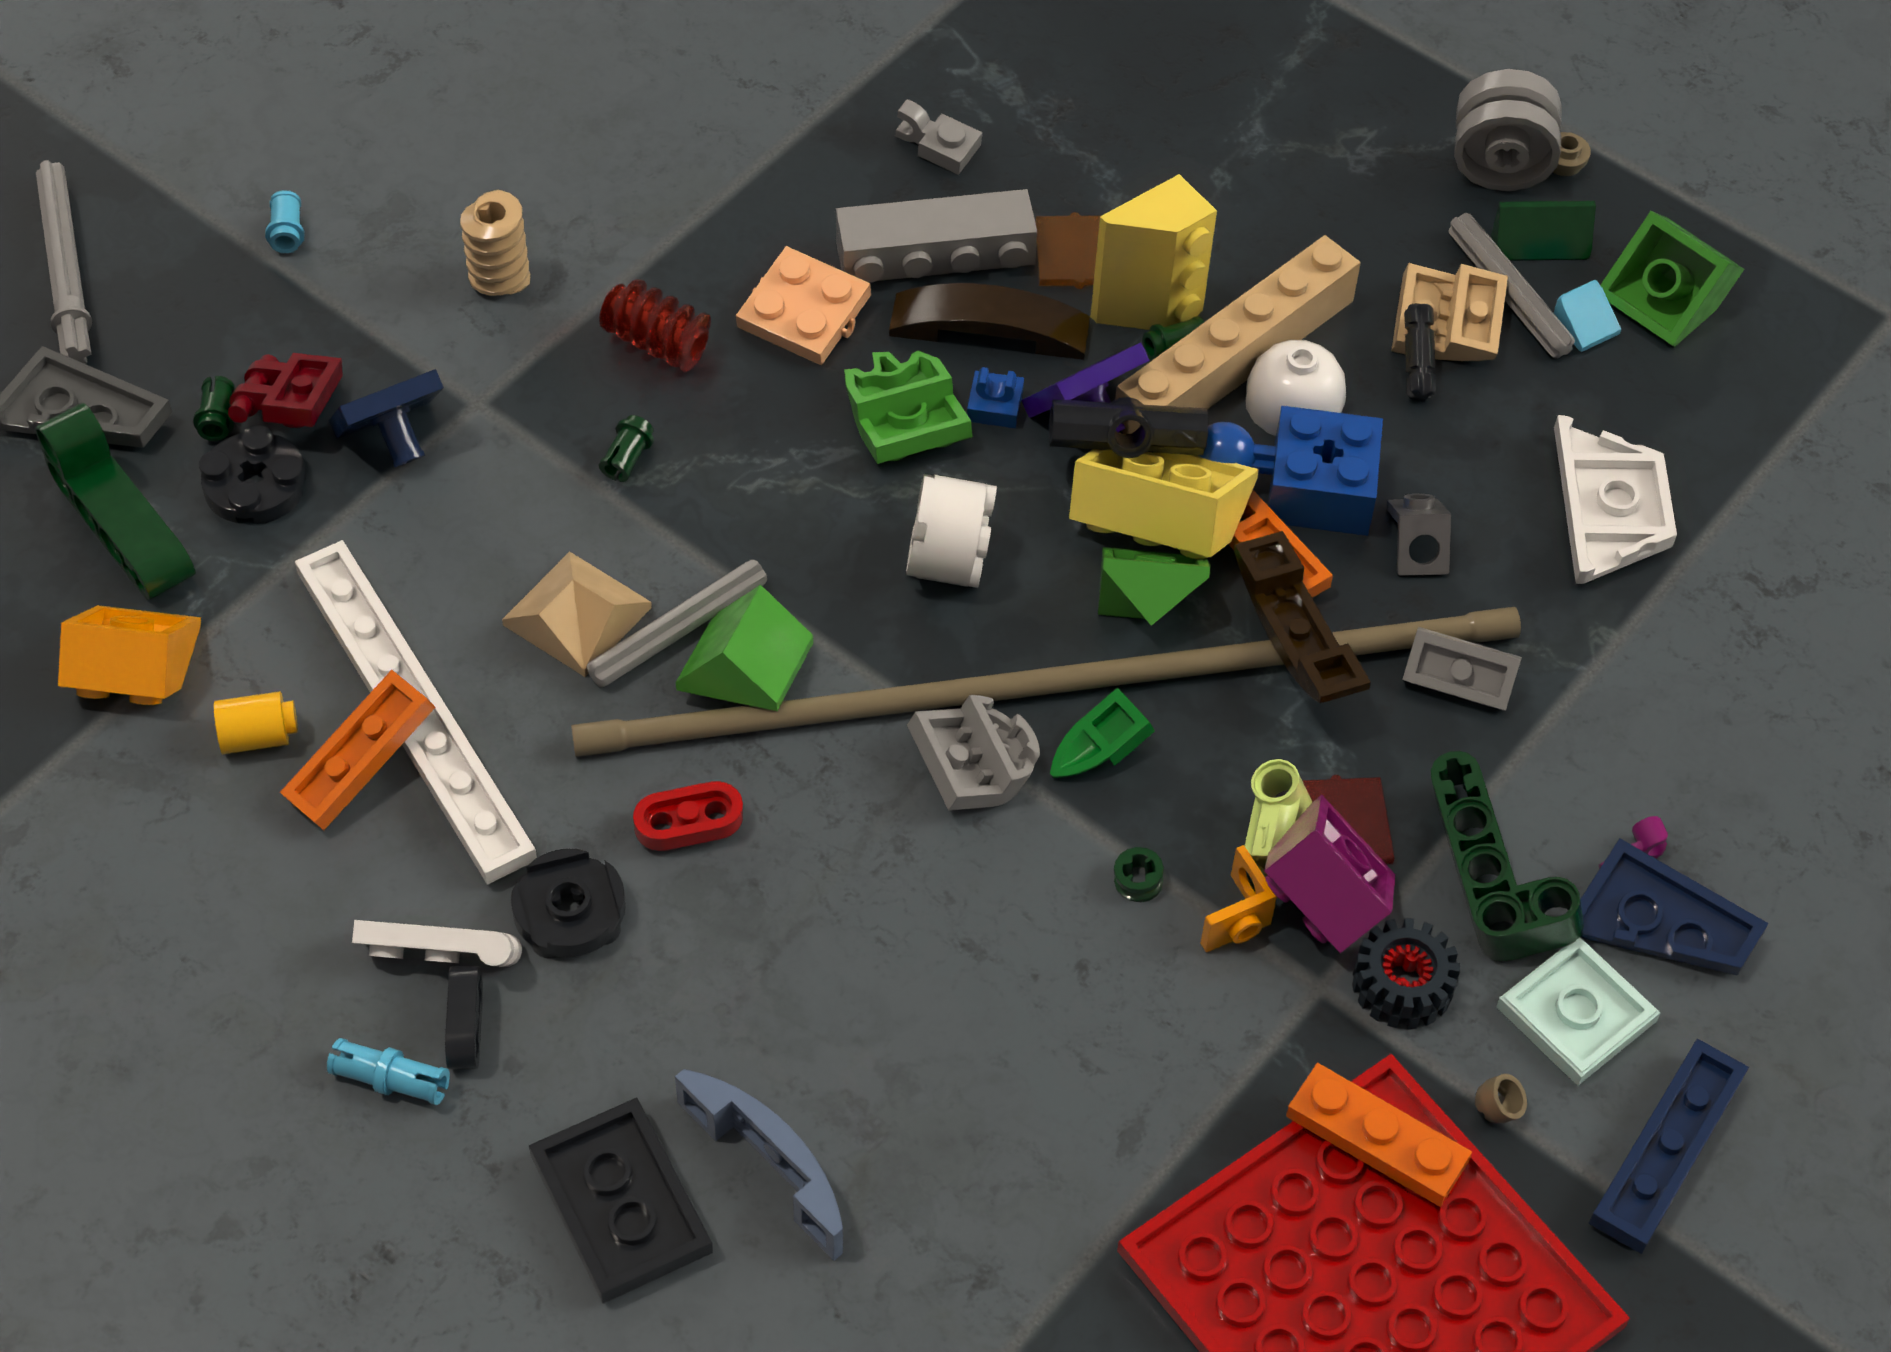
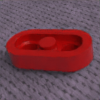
(687, 814)

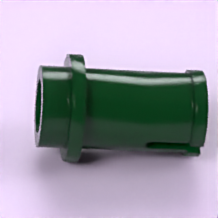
(1162, 338)
(212, 418)
(631, 439)

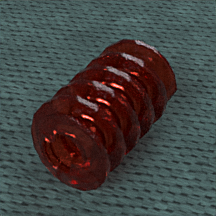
(656, 323)

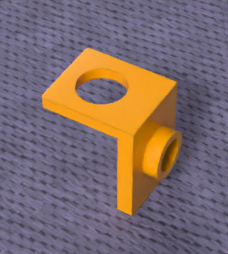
(1247, 917)

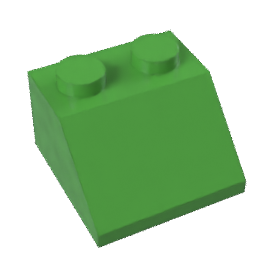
(1669, 279)

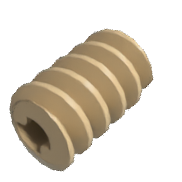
(495, 244)

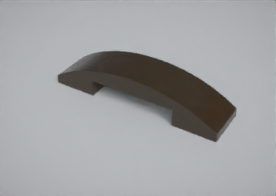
(993, 312)
(1294, 621)

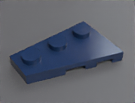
(1665, 914)

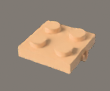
(804, 305)

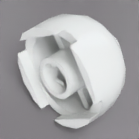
(1294, 376)

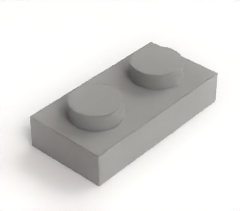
(1462, 668)

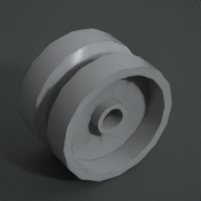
(1508, 130)

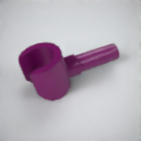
(1650, 836)

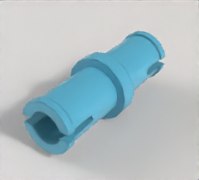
(388, 1071)

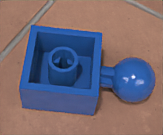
(1319, 467)

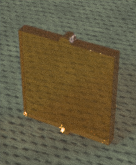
(1067, 249)

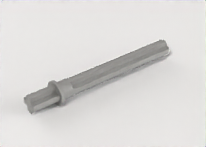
(70, 317)

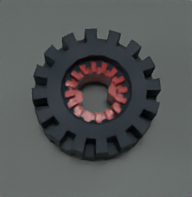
(1414, 952)

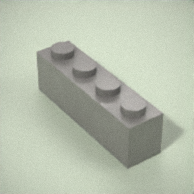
(937, 236)

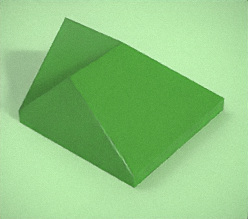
(1146, 582)

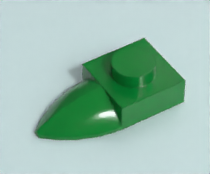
(1102, 734)

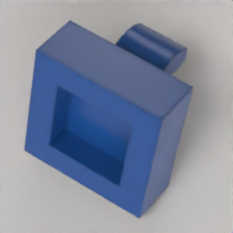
(995, 398)

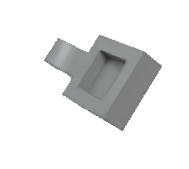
(940, 142)

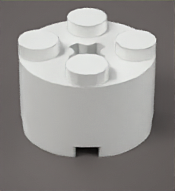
(951, 530)

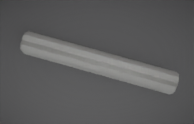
(1519, 293)
(675, 623)

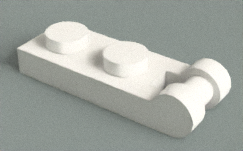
(441, 943)

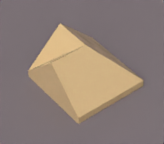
(576, 613)

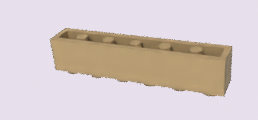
(1226, 346)

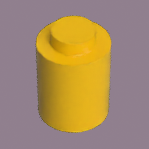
(254, 722)

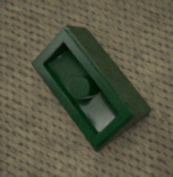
(1545, 230)

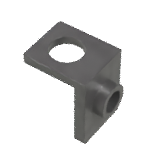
(1421, 516)

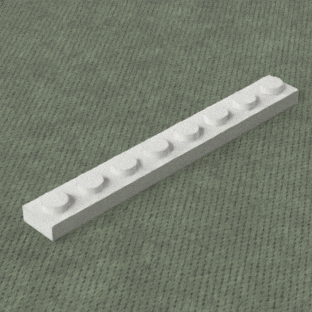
(438, 744)

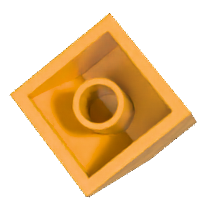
(126, 653)

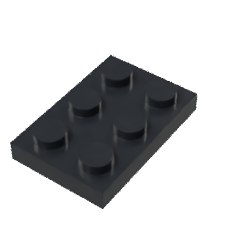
(620, 1200)

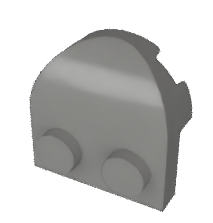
(975, 752)

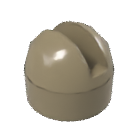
(1505, 1107)

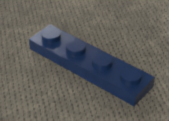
(1668, 1146)

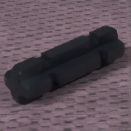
(1420, 351)

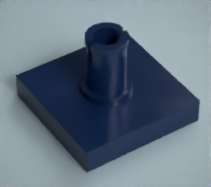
(389, 411)

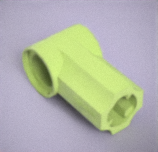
(1271, 815)

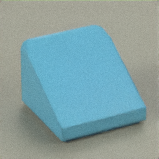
(1587, 315)

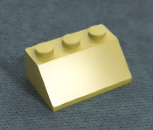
(1154, 258)
(1162, 499)

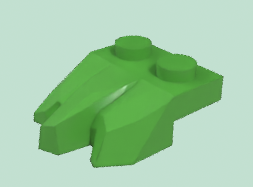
(905, 406)

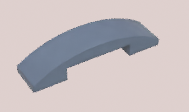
(723, 1106)

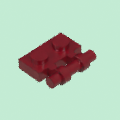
(288, 391)

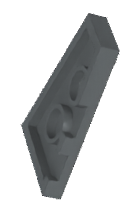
(56, 383)

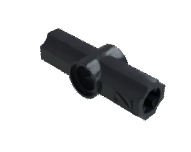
(1160, 430)

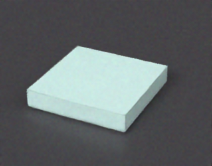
(1578, 1010)

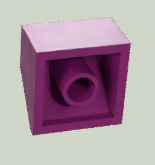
(1330, 876)

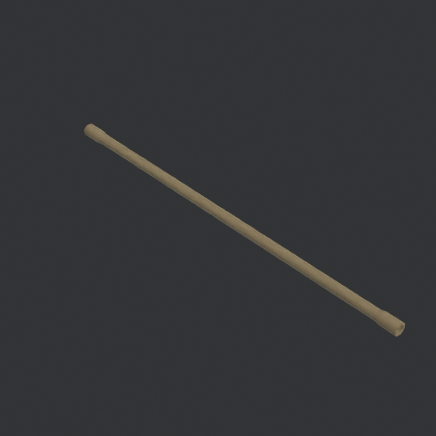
(620, 734)

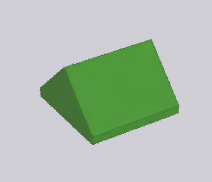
(748, 653)

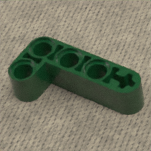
(111, 502)
(1486, 854)

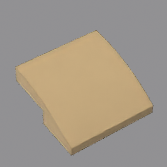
(1465, 310)

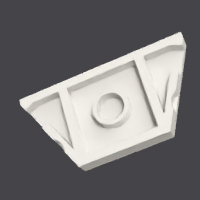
(1612, 500)

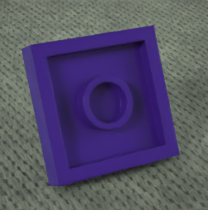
(1088, 383)

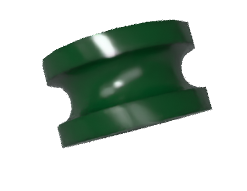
(1154, 871)

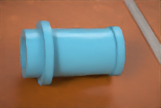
(284, 229)

